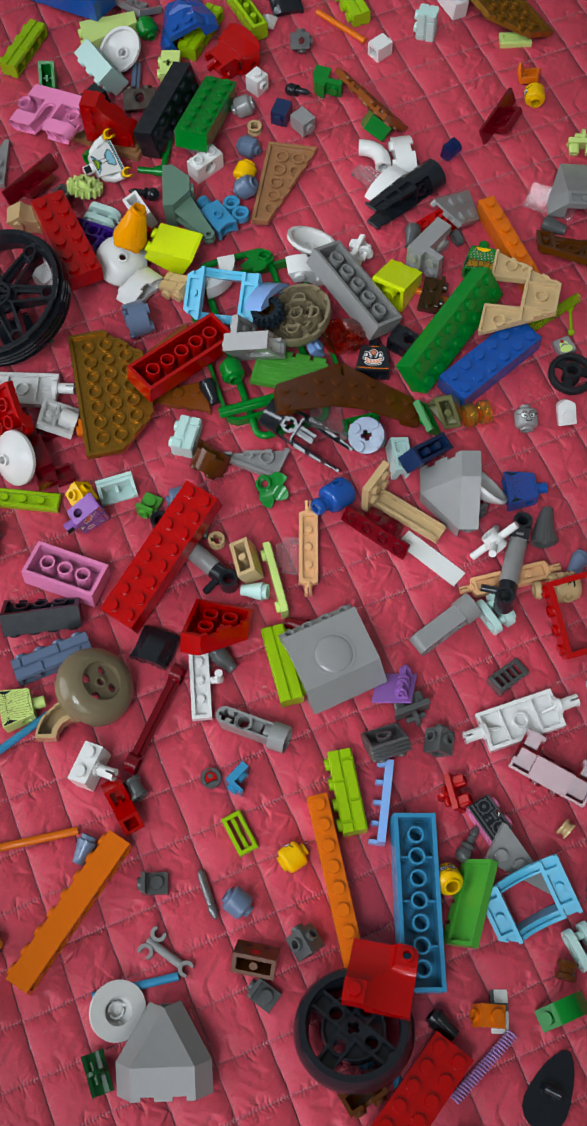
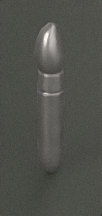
(212, 908)

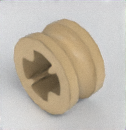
(254, 124)
(216, 534)
(566, 828)

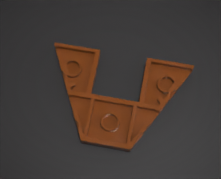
(185, 396)

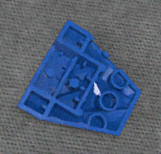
(184, 17)

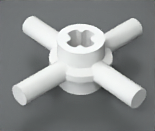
(494, 540)

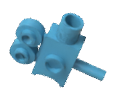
(219, 215)

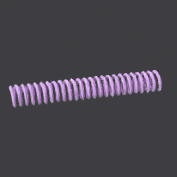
(467, 1081)

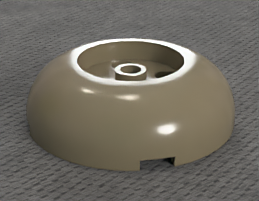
(299, 327)
(77, 697)

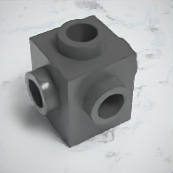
(294, 40)
(439, 741)
(304, 941)

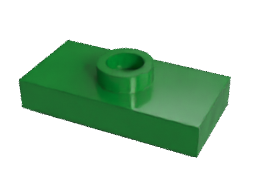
(426, 417)

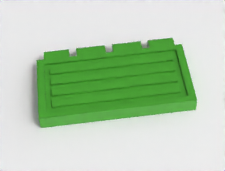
(274, 371)
(471, 903)

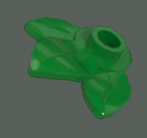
(257, 260)
(274, 490)

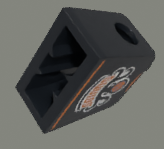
(374, 361)

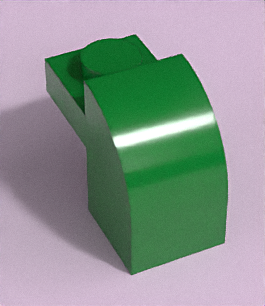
(325, 84)
(562, 1011)

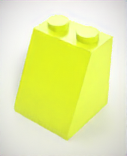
(172, 247)
(398, 283)

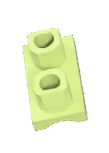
(577, 142)

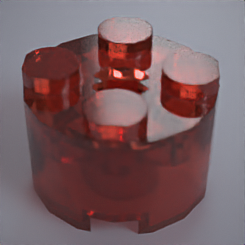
(344, 336)

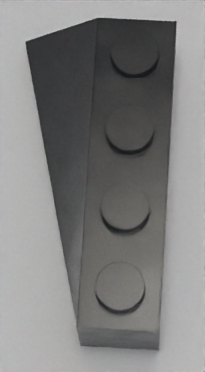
(40, 616)

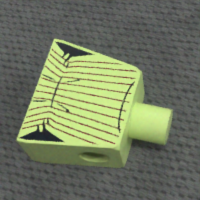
(19, 708)

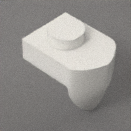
(566, 412)

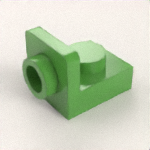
(148, 505)

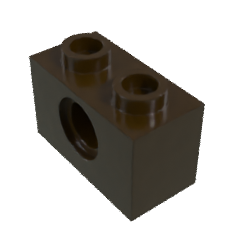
(130, 95)

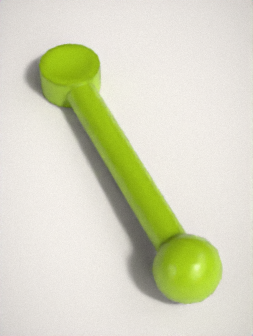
(571, 332)

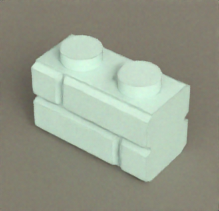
(426, 22)
(186, 436)

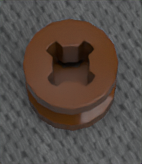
(566, 970)

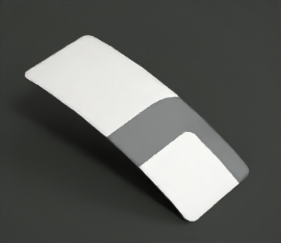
(500, 997)

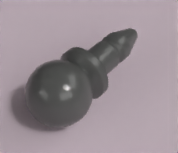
(465, 850)

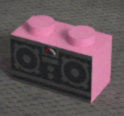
(487, 817)

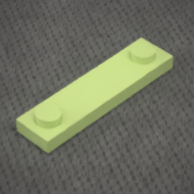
(281, 603)

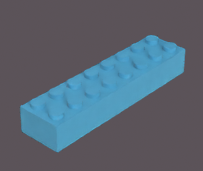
(418, 896)

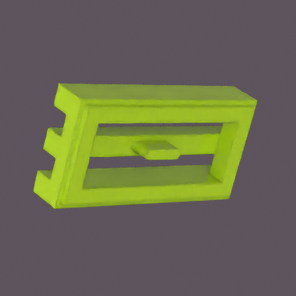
(248, 849)

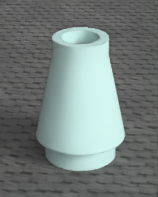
(255, 590)

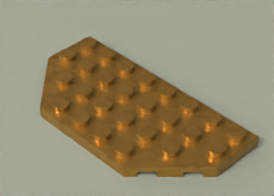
(515, 16)
(107, 401)

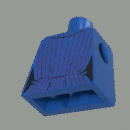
(521, 489)

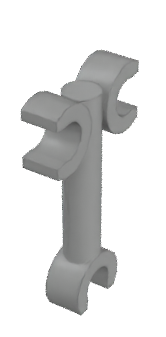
(153, 944)

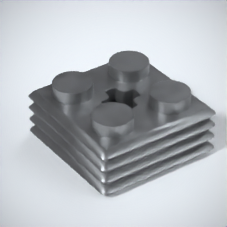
(386, 742)

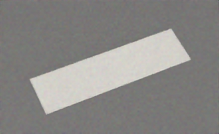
(433, 559)

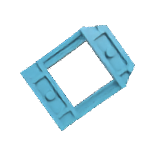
(196, 287)
(560, 888)

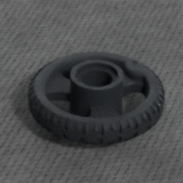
(568, 380)

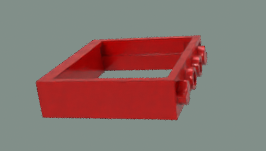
(553, 612)

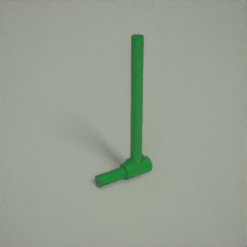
(157, 171)

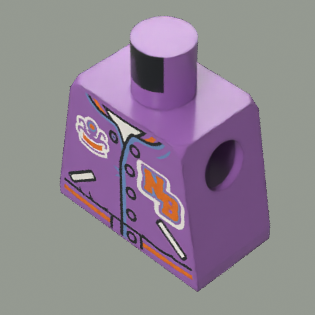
(86, 515)

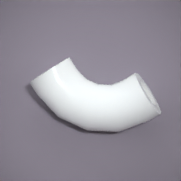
(376, 152)

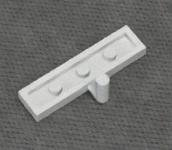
(201, 686)

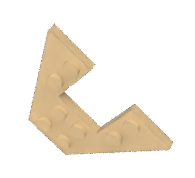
(538, 300)

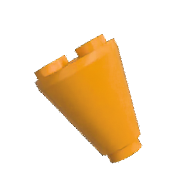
(132, 229)

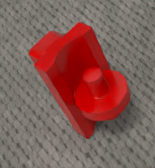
(451, 793)

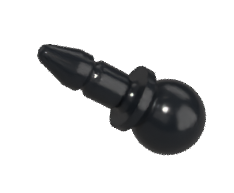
(292, 89)
(151, 194)

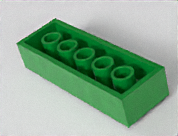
(205, 114)

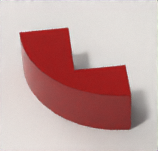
(122, 806)

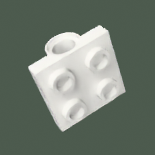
(57, 418)

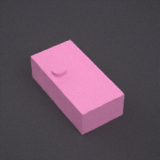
(66, 573)

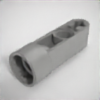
(461, 613)
(275, 735)

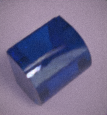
(450, 149)

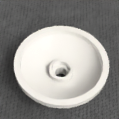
(121, 47)
(307, 238)
(114, 269)
(16, 458)
(491, 491)

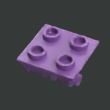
(398, 687)

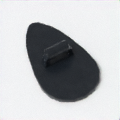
(550, 1092)

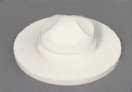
(116, 1010)

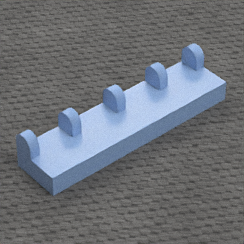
(384, 803)

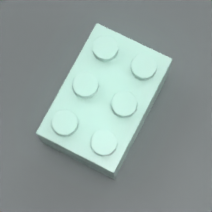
(100, 67)

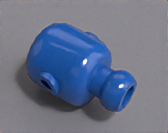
(334, 496)

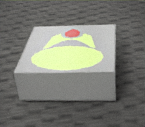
(563, 346)

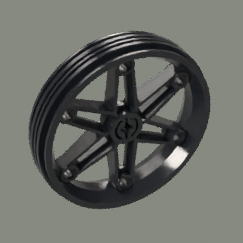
(57, 297)

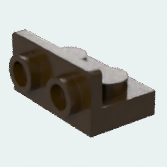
(431, 295)

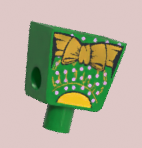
(479, 257)

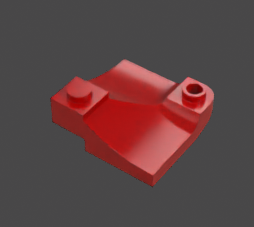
(11, 413)
(381, 978)

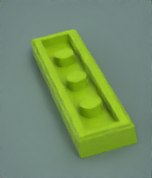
(30, 500)

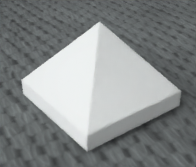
(271, 20)

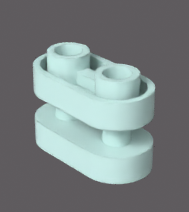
(102, 215)
(490, 620)
(572, 943)

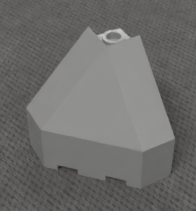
(453, 490)
(164, 1058)

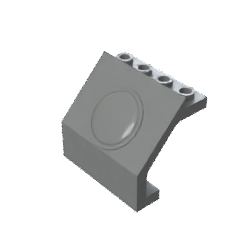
(334, 658)

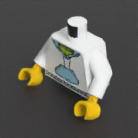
(105, 160)

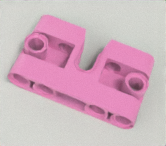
(51, 111)

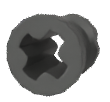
(136, 788)

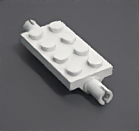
(33, 387)
(508, 722)

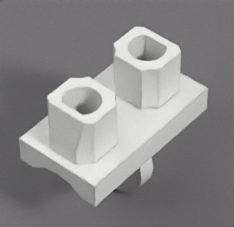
(360, 249)

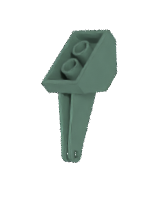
(181, 205)

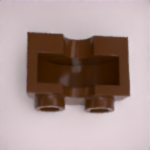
(209, 461)
(357, 1104)

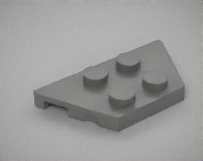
(458, 208)

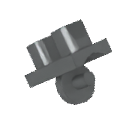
(419, 704)

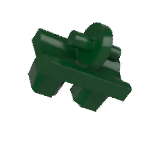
(97, 1073)

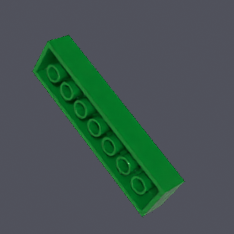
(448, 330)

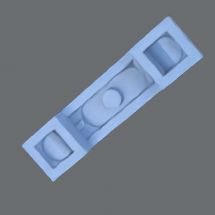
(259, 297)

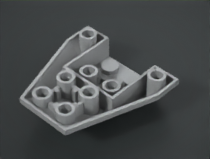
(568, 190)

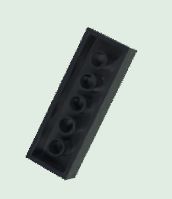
(166, 109)

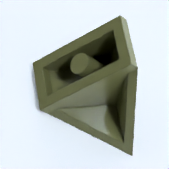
(447, 410)

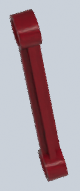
(134, 759)

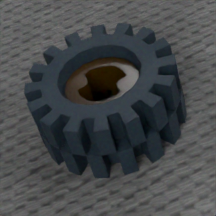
(269, 320)

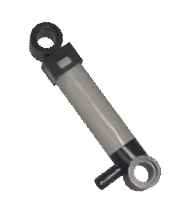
(208, 564)
(511, 566)

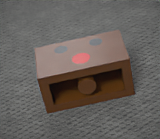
(255, 959)

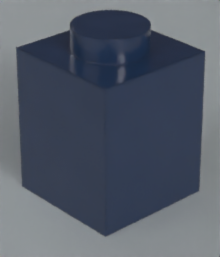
(281, 112)

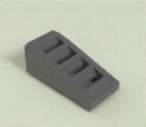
(497, 687)

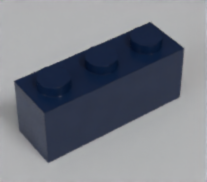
(425, 452)

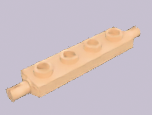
(308, 548)
(530, 573)

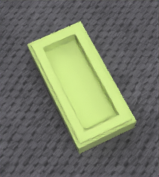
(513, 40)

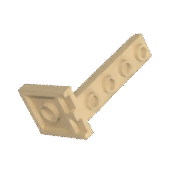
(375, 494)

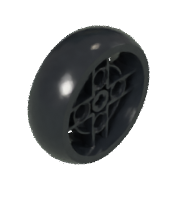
(326, 1065)

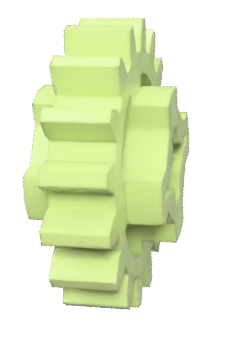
(84, 186)

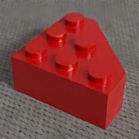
(100, 114)
(214, 627)

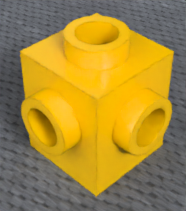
(78, 491)

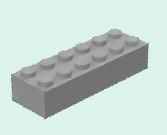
(354, 289)

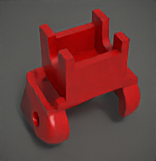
(234, 46)

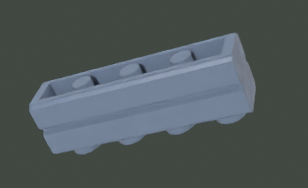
(46, 660)

